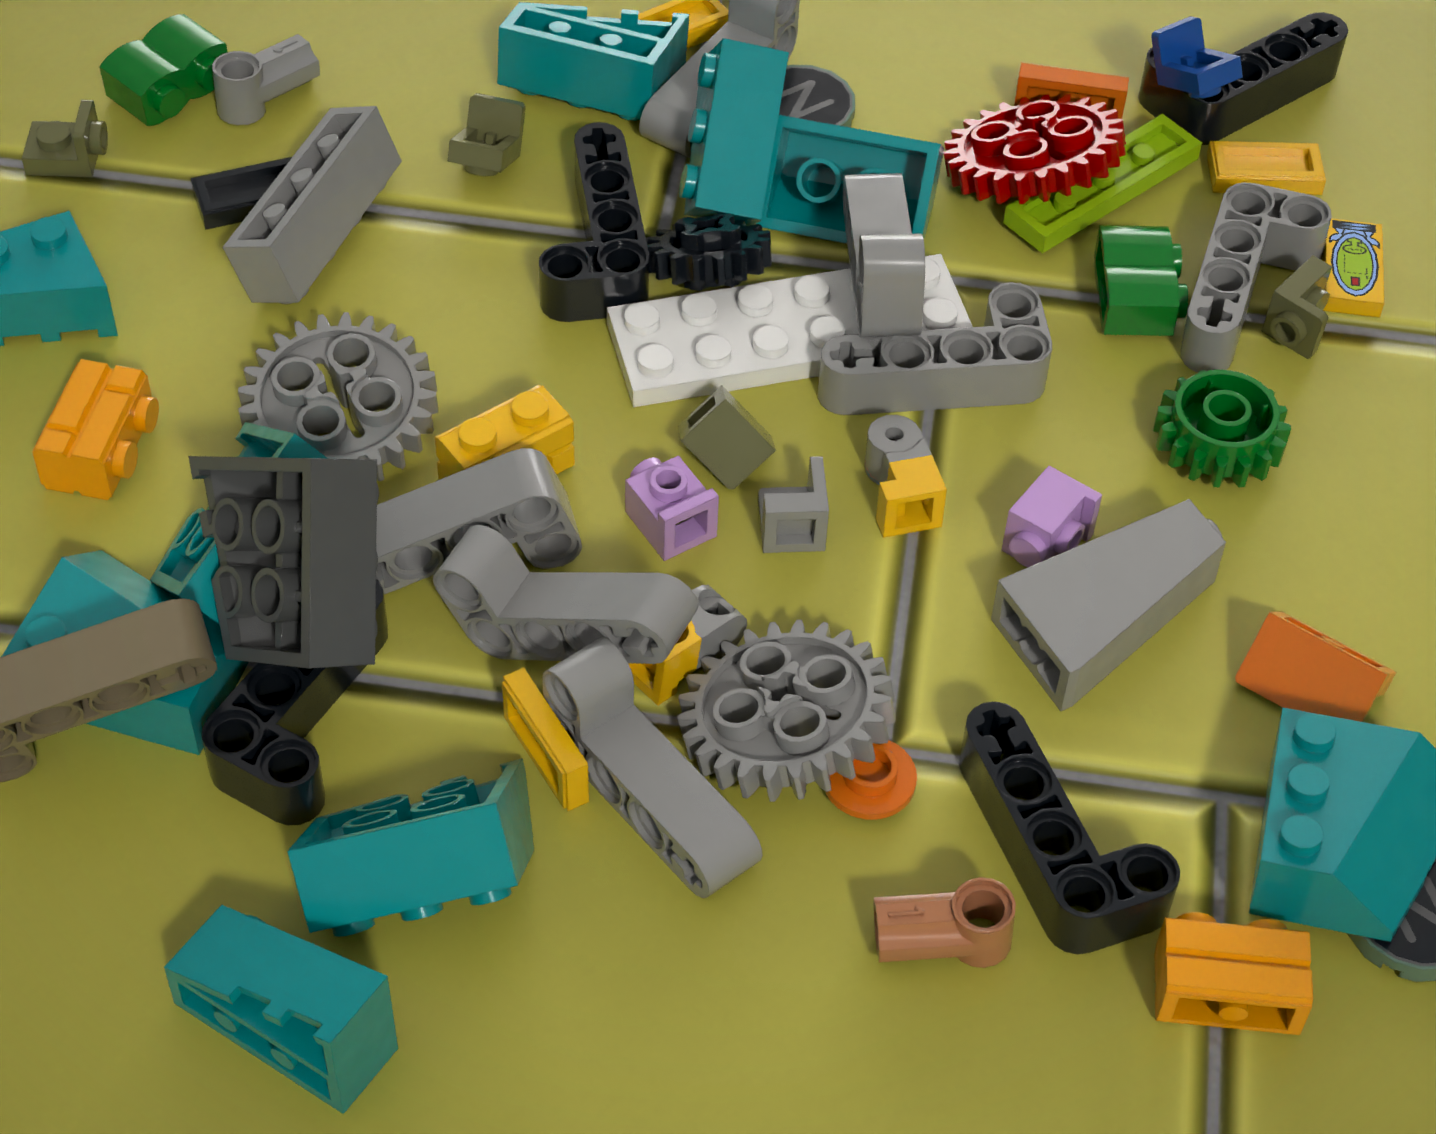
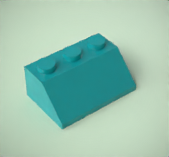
(809, 170)

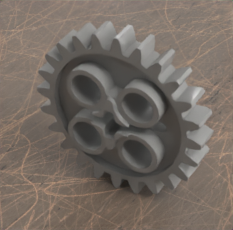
(385, 377)
(786, 710)

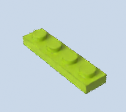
(1151, 156)

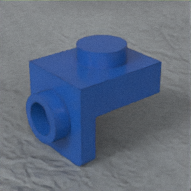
(1186, 63)

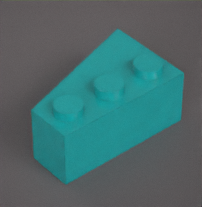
(733, 130)

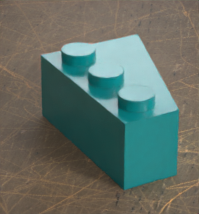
(589, 58)
(51, 282)
(287, 1003)

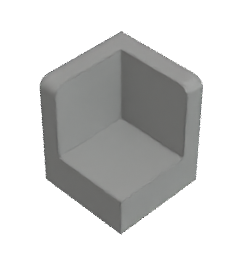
(796, 516)

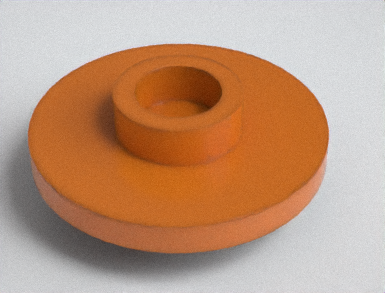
(879, 787)

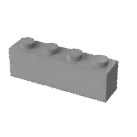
(312, 205)

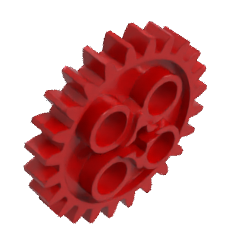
(1035, 148)

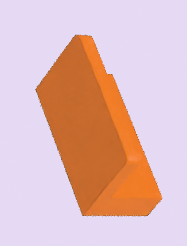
(1040, 80)
(1311, 670)

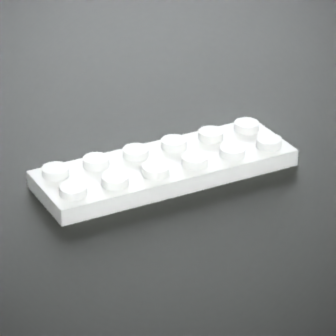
(751, 332)

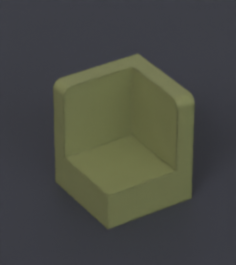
(726, 438)

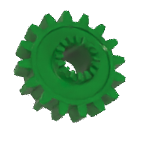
(1222, 426)

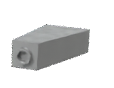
(1105, 598)

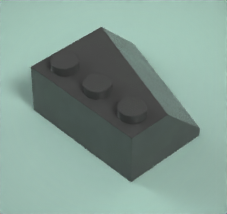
(293, 557)

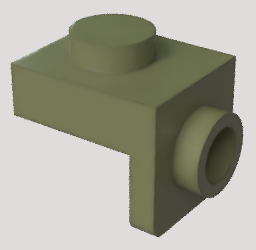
(491, 135)

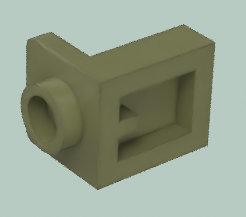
(66, 147)
(1297, 308)

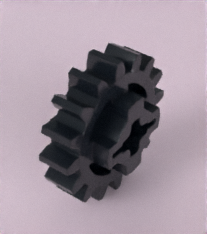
(709, 251)

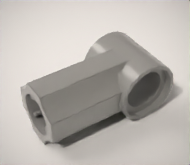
(249, 80)

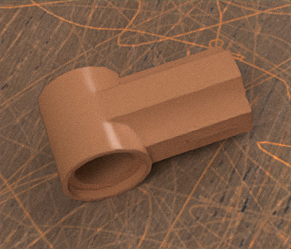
(940, 926)

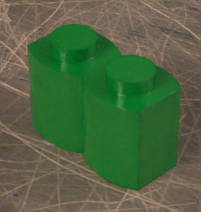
(162, 70)
(1139, 280)

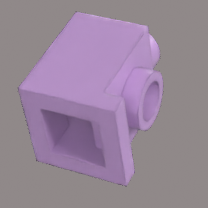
(664, 495)
(1050, 518)

